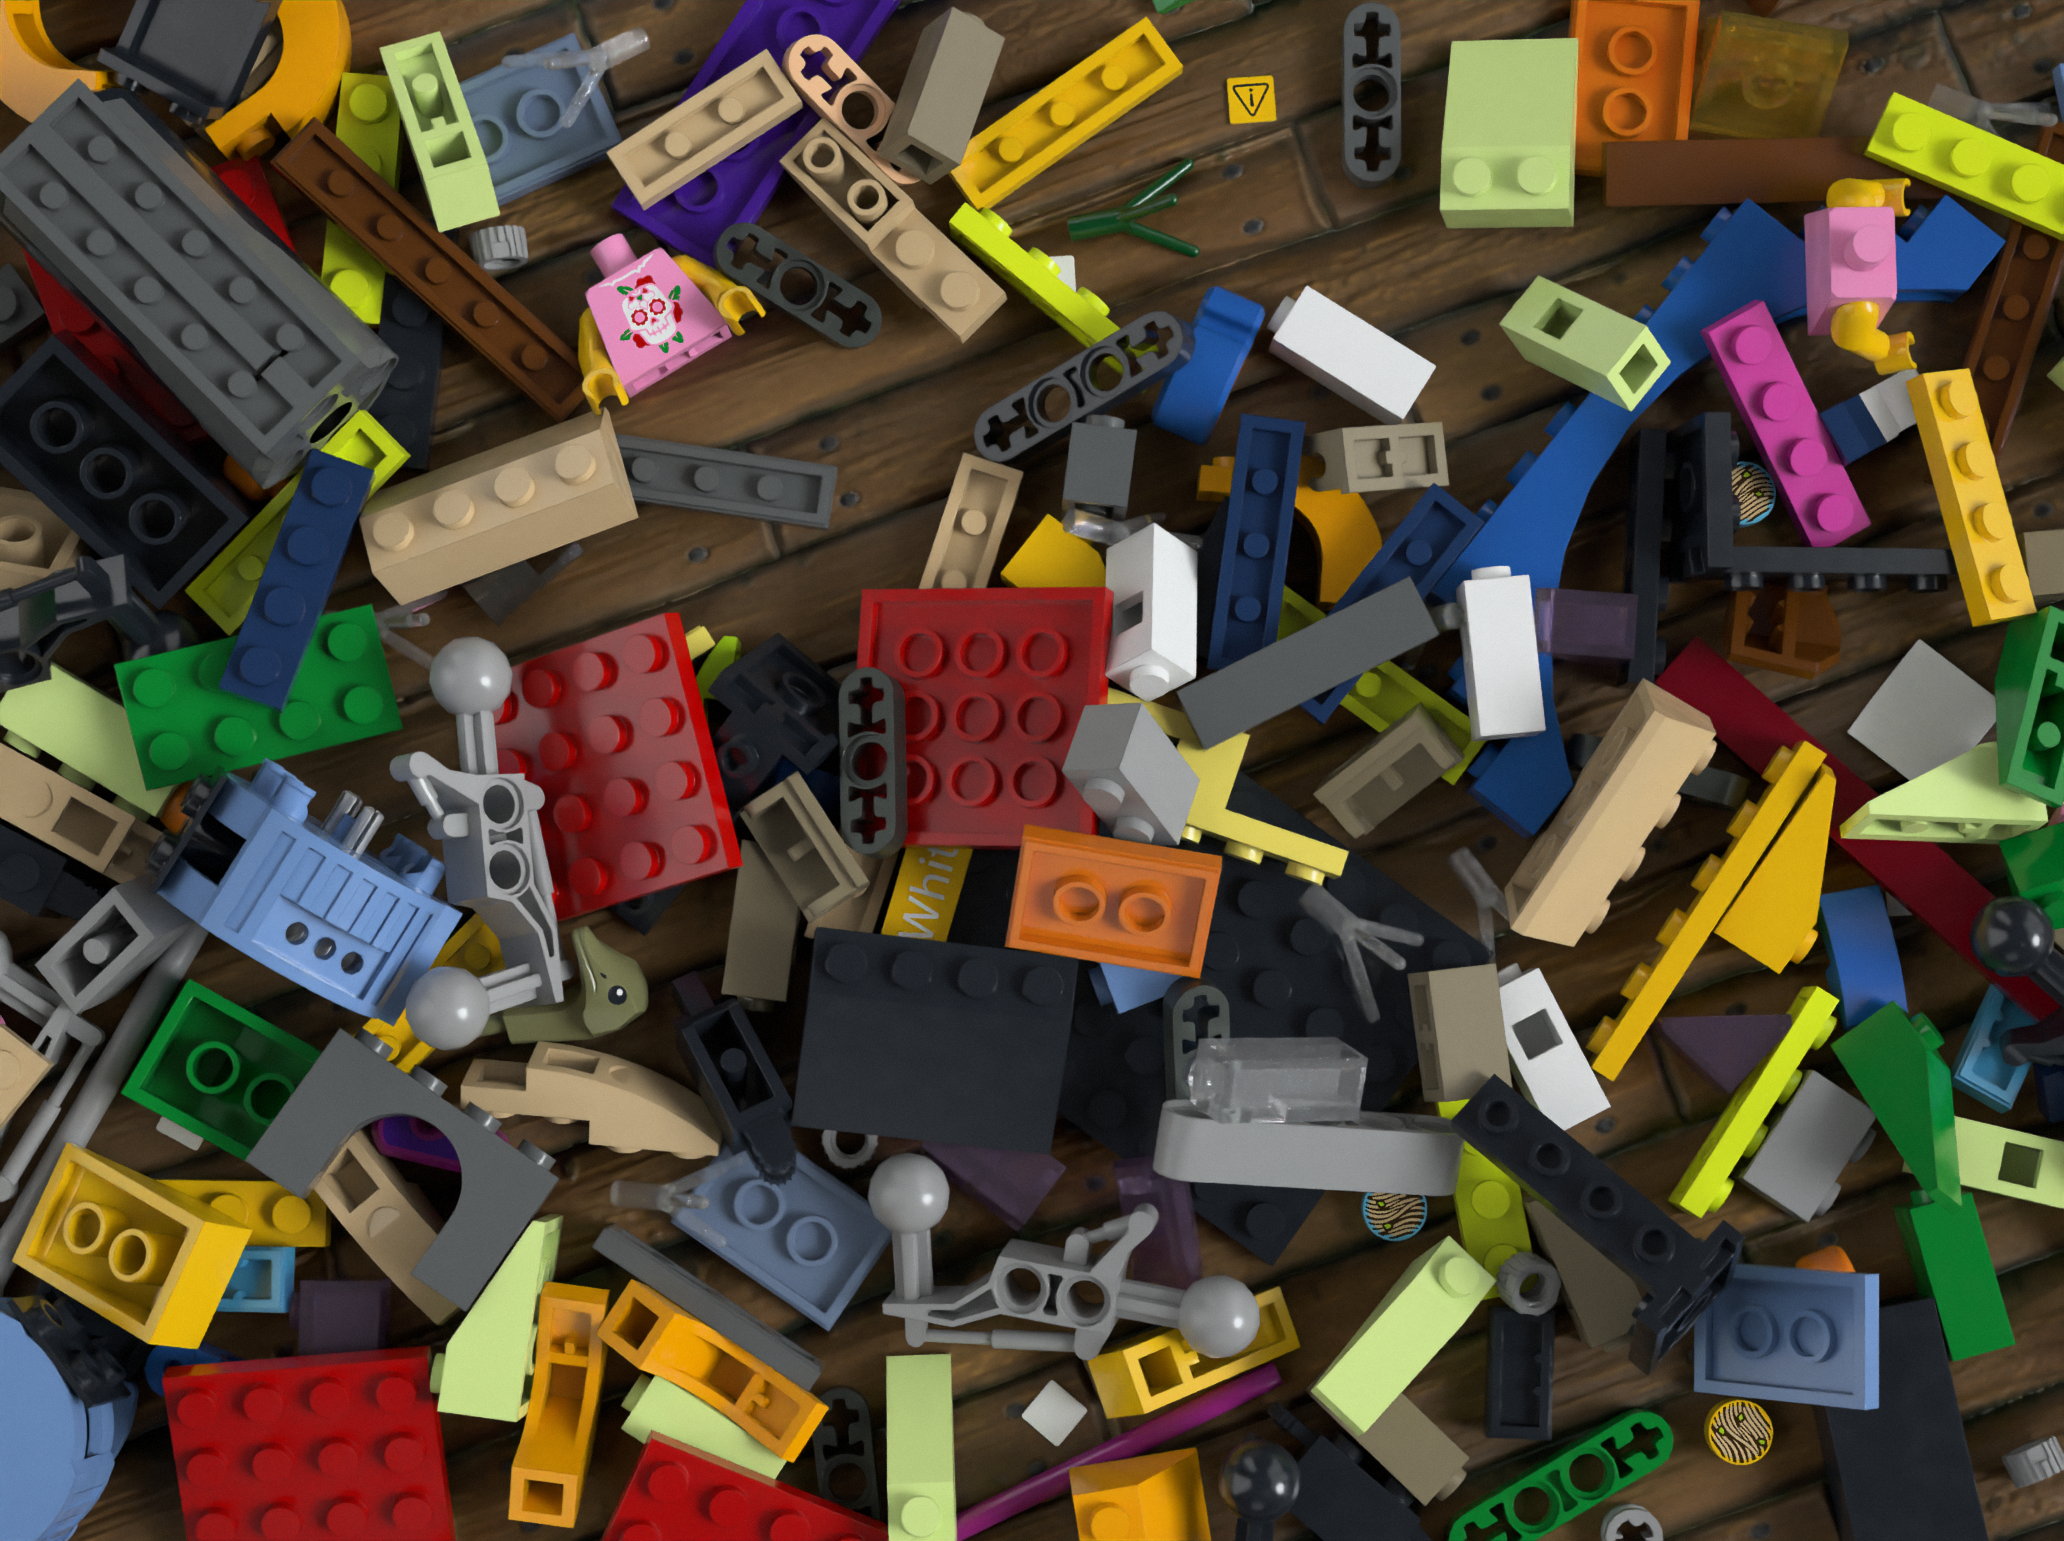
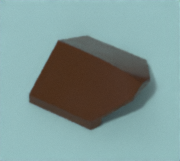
(1782, 630)

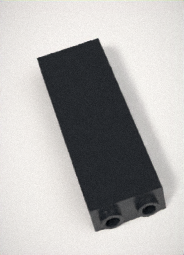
(1907, 1463)

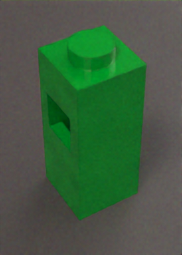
(1956, 1269)

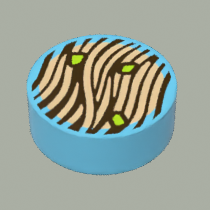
(1755, 492)
(1393, 1215)

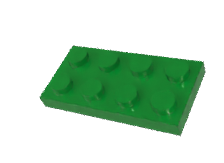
(191, 727)

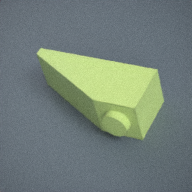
(440, 131)
(1951, 805)
(1403, 1334)
(920, 1448)

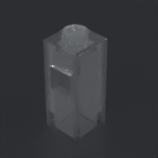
(1277, 1079)

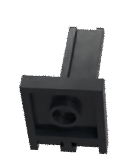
(1709, 514)
(778, 710)
(1608, 1213)

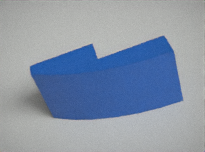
(1862, 953)

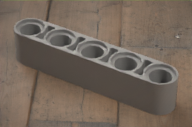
(1367, 1155)

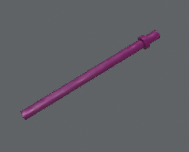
(1120, 1447)

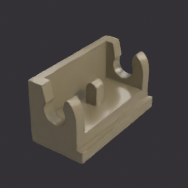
(1379, 457)
(1388, 771)
(804, 847)
(1458, 1031)

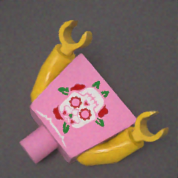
(1854, 270)
(652, 318)

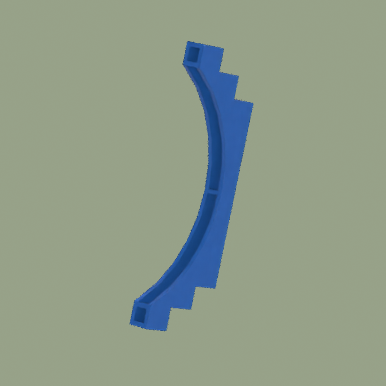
(1529, 531)

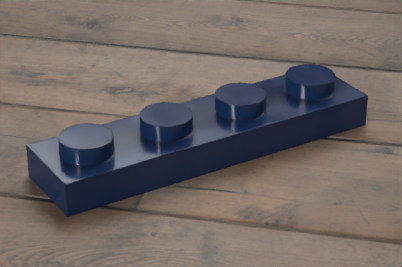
(1255, 538)
(1418, 548)
(297, 581)

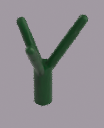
(1141, 205)

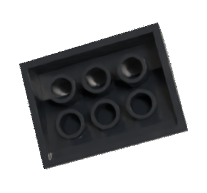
(933, 1040)

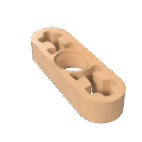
(834, 66)

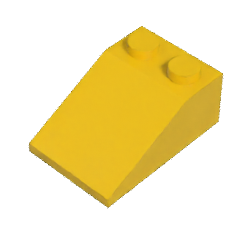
(132, 1248)

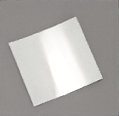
(1924, 714)

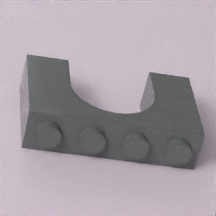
(358, 1086)

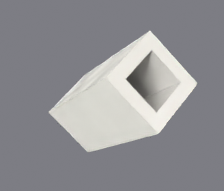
(1348, 356)
(1152, 612)
(1500, 655)
(1545, 1051)

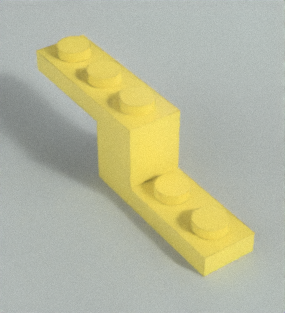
(1244, 836)

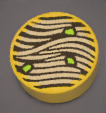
(1738, 1431)

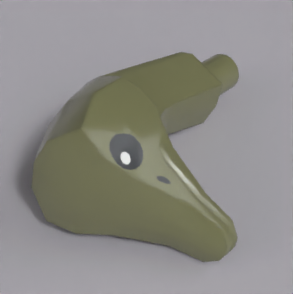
(602, 1002)

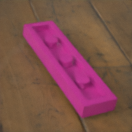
(1785, 426)

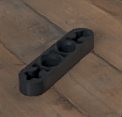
(1081, 383)

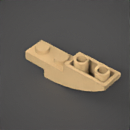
(892, 230)
(73, 818)
(622, 1100)
(385, 1217)

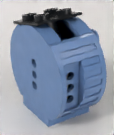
(305, 889)
(52, 1417)

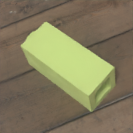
(1585, 343)
(2009, 1162)
(687, 1418)

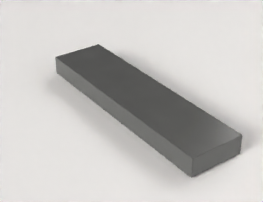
(729, 482)
(1306, 663)
(709, 1306)

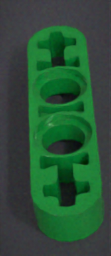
(1554, 1479)

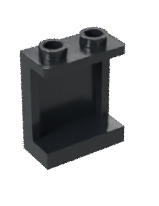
(191, 52)

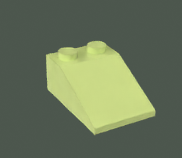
(1510, 134)
(494, 1349)

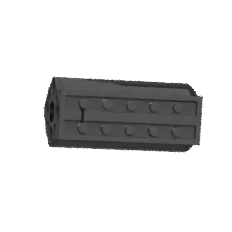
(188, 280)

